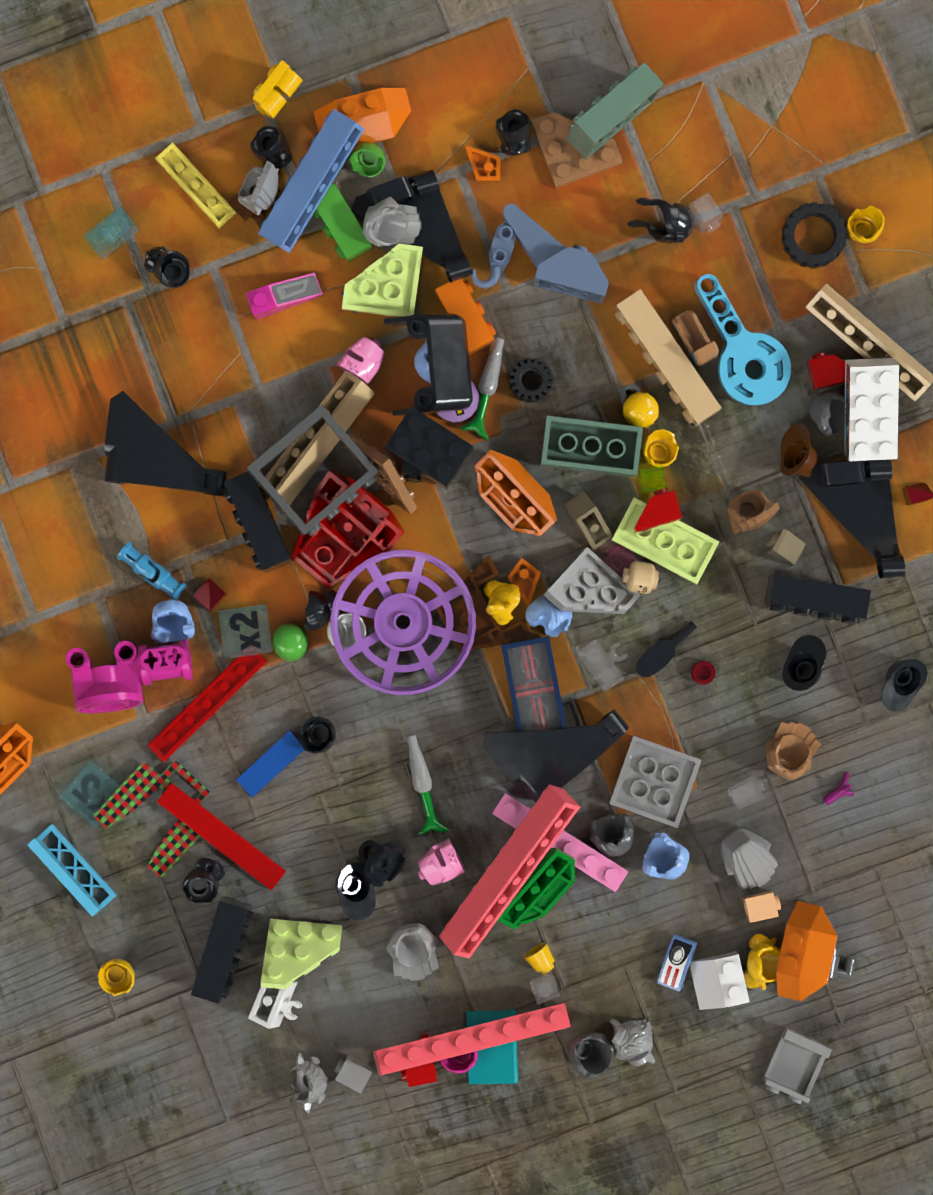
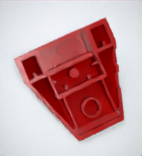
(350, 537)

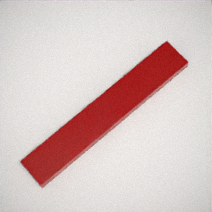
(205, 705)
(221, 836)

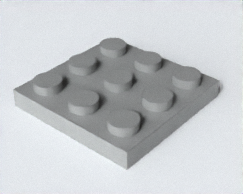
(655, 781)

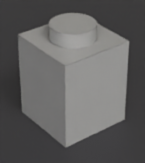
(353, 1073)

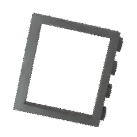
(332, 509)

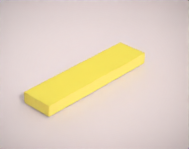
(196, 185)

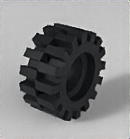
(538, 367)

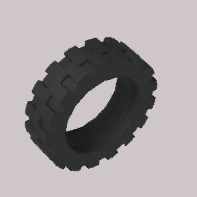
(822, 211)

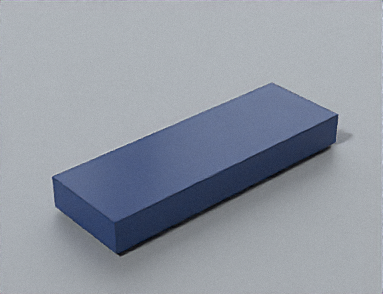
(270, 764)

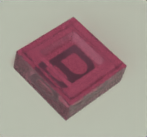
(619, 559)

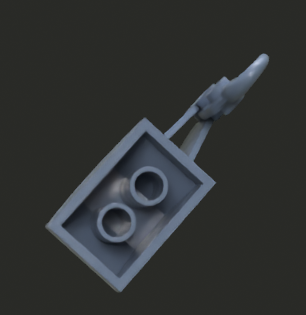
(558, 268)

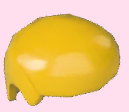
(865, 224)
(640, 410)
(660, 448)
(116, 977)

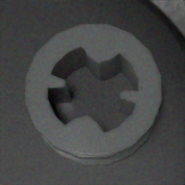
(623, 395)

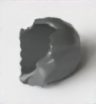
(828, 412)
(612, 834)
(591, 1054)

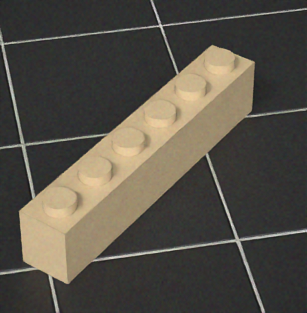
(868, 339)
(667, 357)
(310, 449)

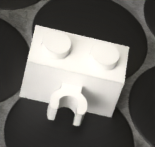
(273, 1005)

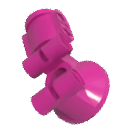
(120, 685)

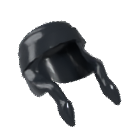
(677, 221)

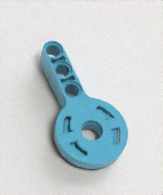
(744, 347)

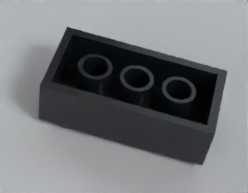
(257, 519)
(817, 597)
(221, 950)

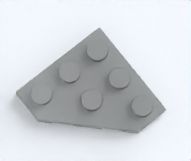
(591, 588)

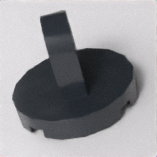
(383, 863)

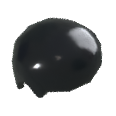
(317, 735)

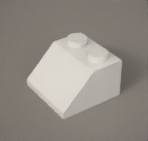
(719, 981)

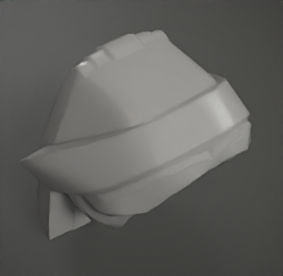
(259, 188)
(391, 223)
(747, 858)
(413, 951)

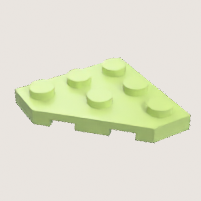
(386, 285)
(296, 950)

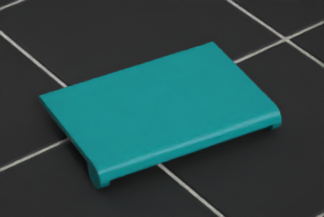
(495, 1063)

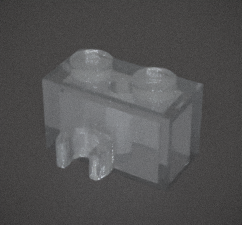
(601, 664)

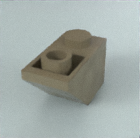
(785, 546)

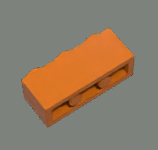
(457, 300)

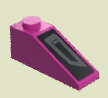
(283, 295)

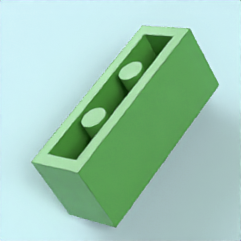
(341, 225)

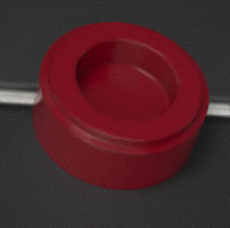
(703, 672)

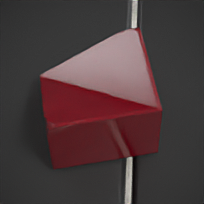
(917, 493)
(209, 595)

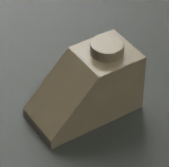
(588, 520)

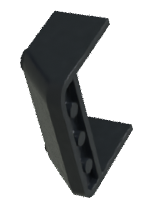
(447, 362)

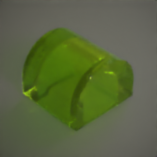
(652, 479)

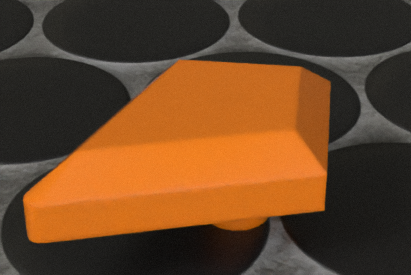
(484, 165)
(526, 578)

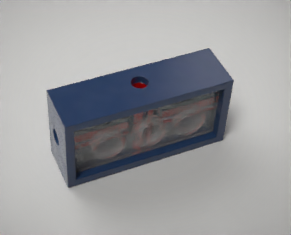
(533, 685)

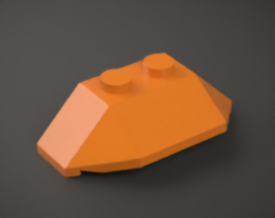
(377, 111)
(514, 494)
(14, 753)
(805, 952)

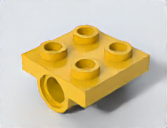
(279, 81)

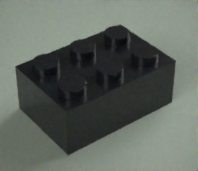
(429, 447)

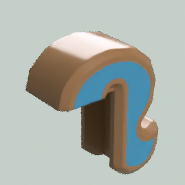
(694, 338)

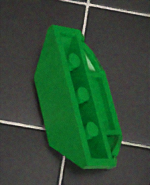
(541, 890)

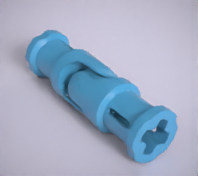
(149, 569)

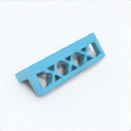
(65, 876)

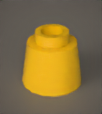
(540, 958)

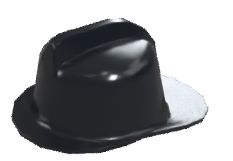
(804, 663)
(903, 683)
(355, 892)

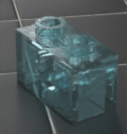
(111, 232)

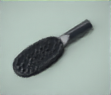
(662, 652)

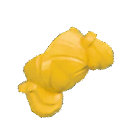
(502, 600)
(761, 962)

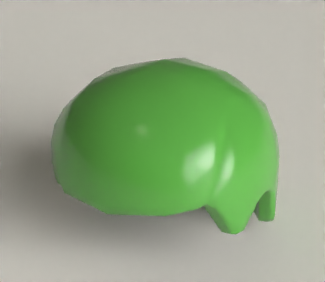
(367, 159)
(290, 642)

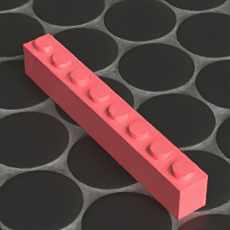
(509, 871)
(471, 1039)

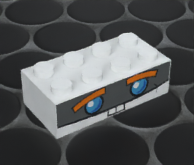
(871, 409)

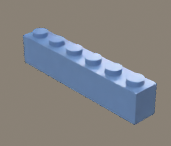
(311, 180)

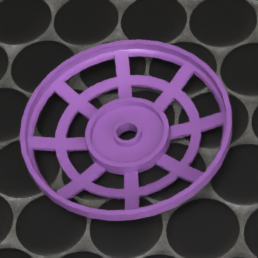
(410, 637)

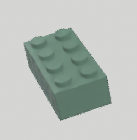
(614, 110)
(591, 446)

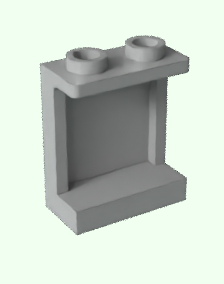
(795, 1065)

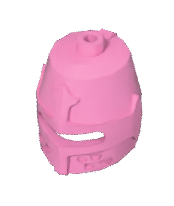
(362, 359)
(440, 863)

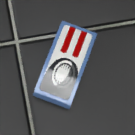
(676, 962)

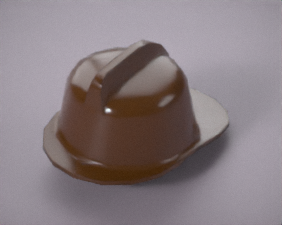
(796, 452)

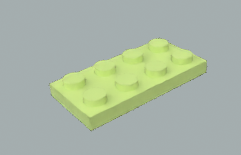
(670, 545)

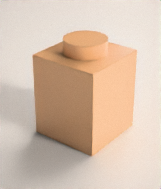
(761, 906)

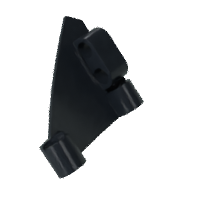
(437, 231)
(146, 455)
(862, 502)
(551, 755)

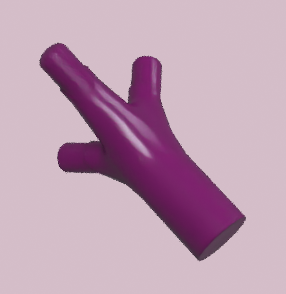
(840, 791)

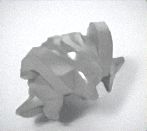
(633, 1041)
(310, 1081)

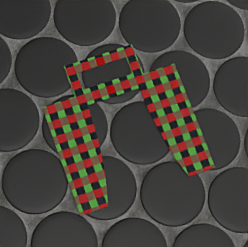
(138, 789)

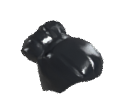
(514, 132)
(271, 146)
(168, 266)
(319, 609)
(203, 882)

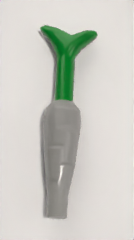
(487, 387)
(422, 784)

